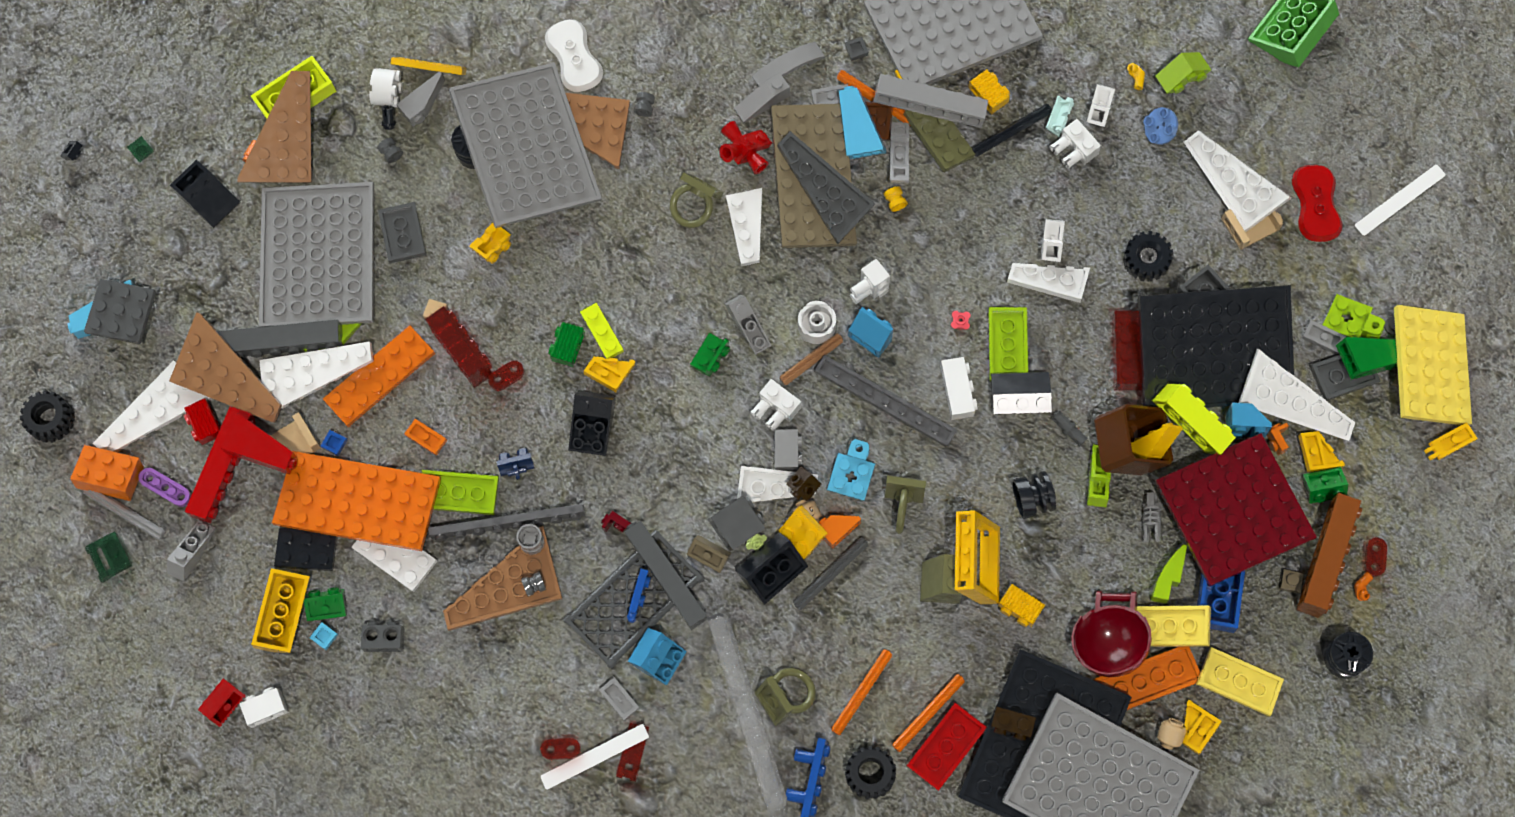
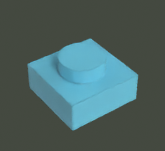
(323, 636)

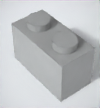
(786, 450)

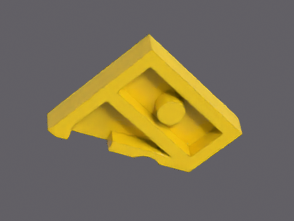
(609, 371)
(1317, 453)
(1199, 727)

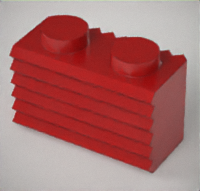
(202, 420)
(221, 702)

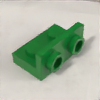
(710, 354)
(1325, 484)
(325, 604)

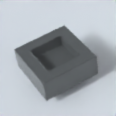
(856, 49)

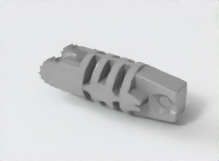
(1152, 517)

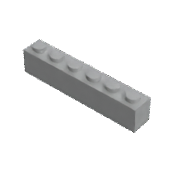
(930, 100)

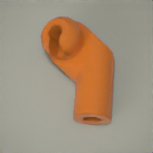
(1360, 587)

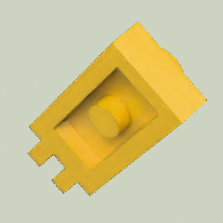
(1451, 442)

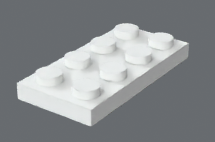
(402, 564)

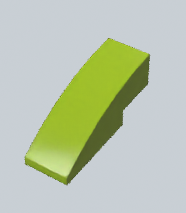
(1098, 481)
(1169, 576)

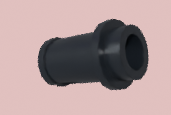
(388, 118)

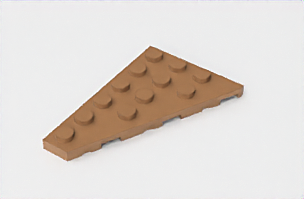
(601, 124)
(284, 142)
(216, 371)
(502, 589)

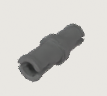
(1069, 428)

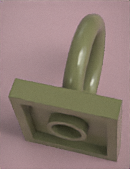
(700, 189)
(904, 491)
(776, 701)

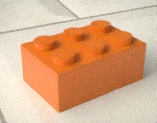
(107, 472)

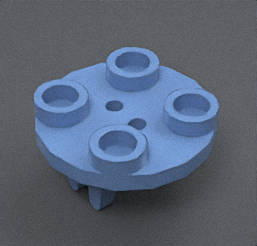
(1157, 119)

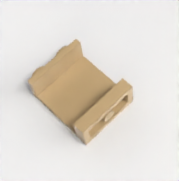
(1264, 228)
(297, 436)

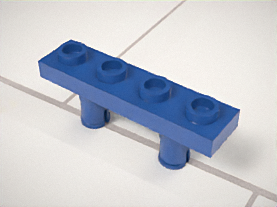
(818, 770)

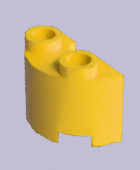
(491, 243)

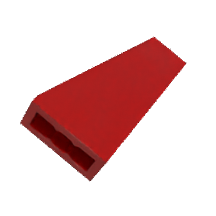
(254, 445)

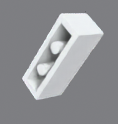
(958, 388)

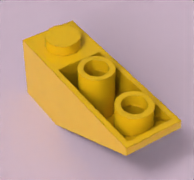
(1156, 442)

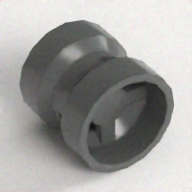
(644, 104)
(389, 149)
(533, 584)

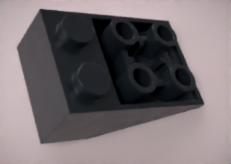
(204, 193)
(591, 422)

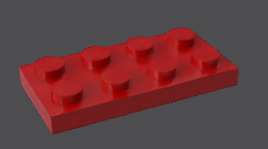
(946, 747)

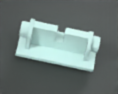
(1059, 115)

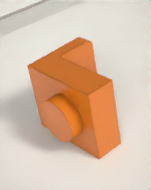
(1276, 440)

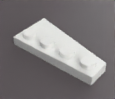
(745, 217)
(1060, 282)
(765, 484)

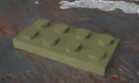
(941, 139)

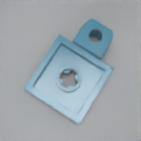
(856, 463)

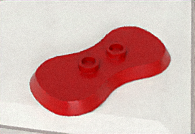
(1318, 214)

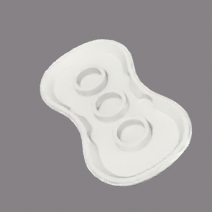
(578, 66)

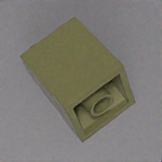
(939, 580)

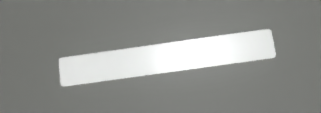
(1400, 199)
(594, 756)

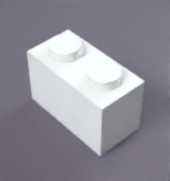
(263, 707)

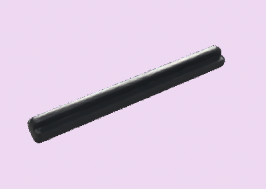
(1011, 130)

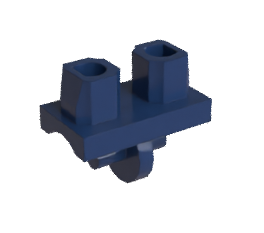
(515, 465)

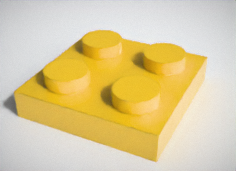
(803, 531)

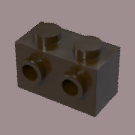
(1012, 722)

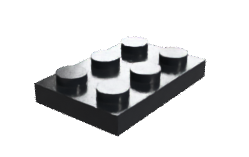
(305, 550)

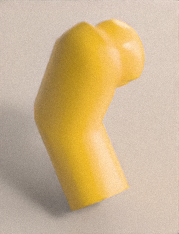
(1138, 74)

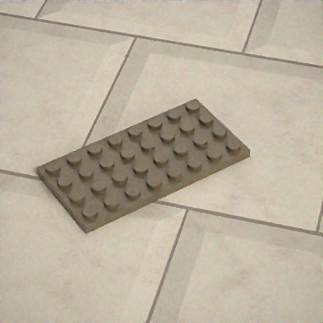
(821, 130)

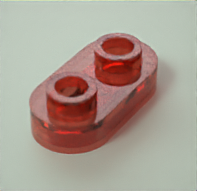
(507, 377)
(1376, 558)
(561, 746)

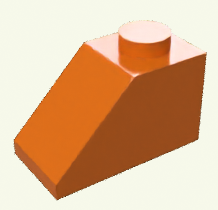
(838, 528)

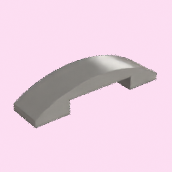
(789, 62)
(899, 152)

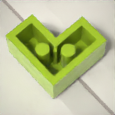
(1183, 69)

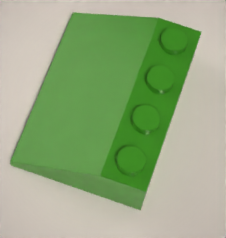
(1294, 28)

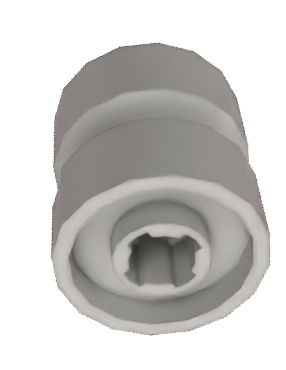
(530, 539)

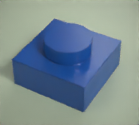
(333, 443)

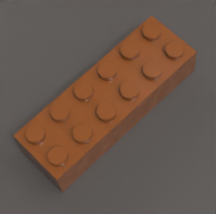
(1329, 555)

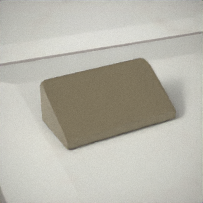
(708, 553)

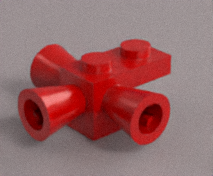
(744, 147)

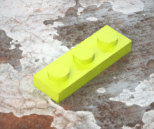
(601, 331)

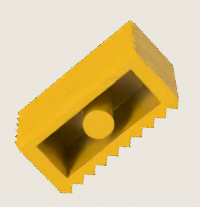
(988, 88)
(1021, 606)

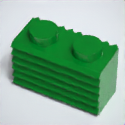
(567, 344)

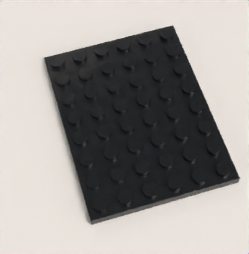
(1212, 339)
(1030, 692)

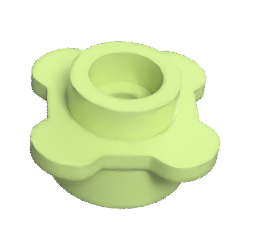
(756, 542)

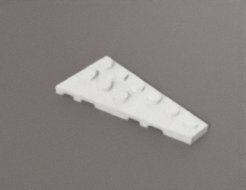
(305, 373)
(1286, 397)

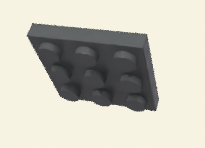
(120, 311)

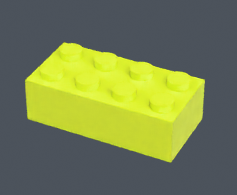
(320, 87)
(1194, 418)

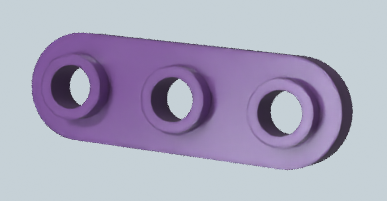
(159, 482)

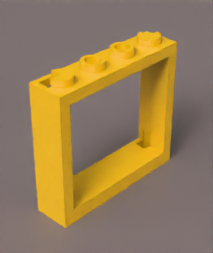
(966, 557)

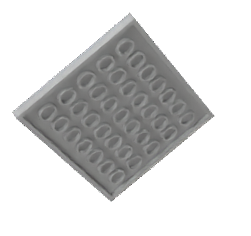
(949, 36)
(524, 144)
(317, 254)
(1095, 770)

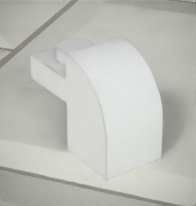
(1100, 105)
(1052, 240)

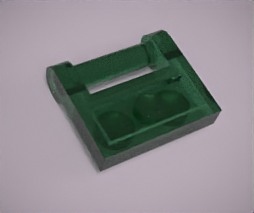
(114, 554)

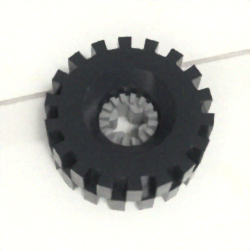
(1149, 245)

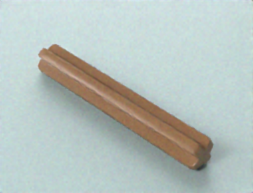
(811, 359)

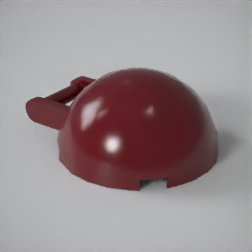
(1112, 637)

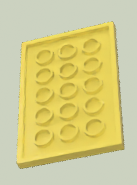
(1432, 365)

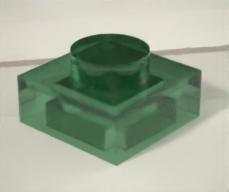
(140, 149)

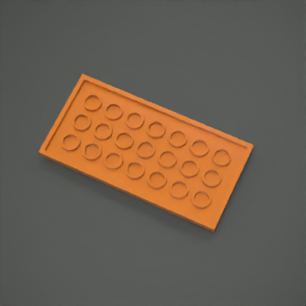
(357, 501)

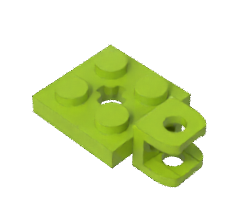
(1363, 322)

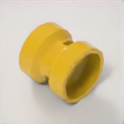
(895, 199)

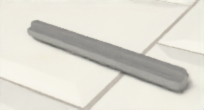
(126, 514)

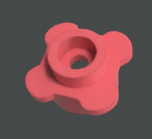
(956, 324)

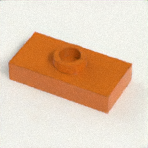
(425, 437)

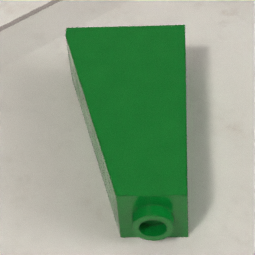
(1367, 355)

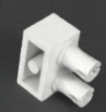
(1080, 141)
(873, 282)
(779, 400)

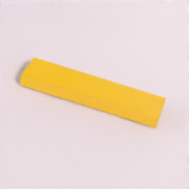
(428, 65)

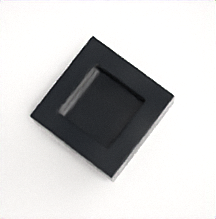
(71, 151)

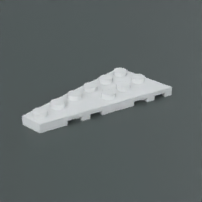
(1239, 186)
(151, 410)

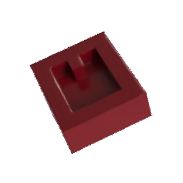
(613, 518)

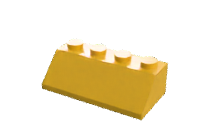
(280, 611)

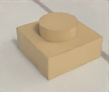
(433, 306)

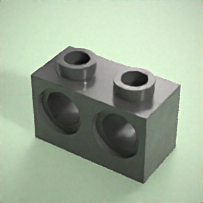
(381, 643)

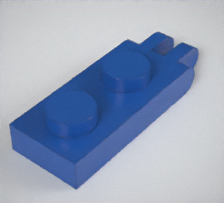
(638, 598)

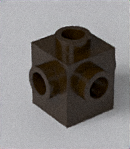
(803, 484)

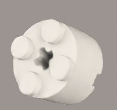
(385, 87)
(814, 332)

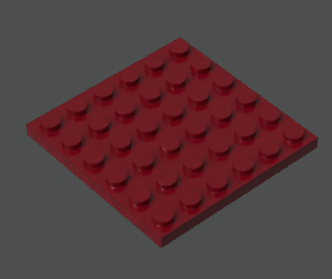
(1235, 509)

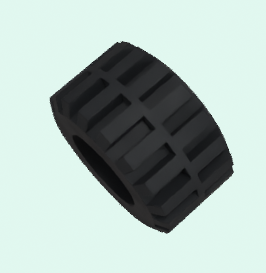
(39, 404)
(870, 755)

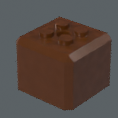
(1118, 430)

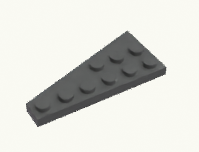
(832, 195)

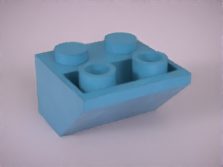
(871, 332)
(1246, 420)
(657, 656)

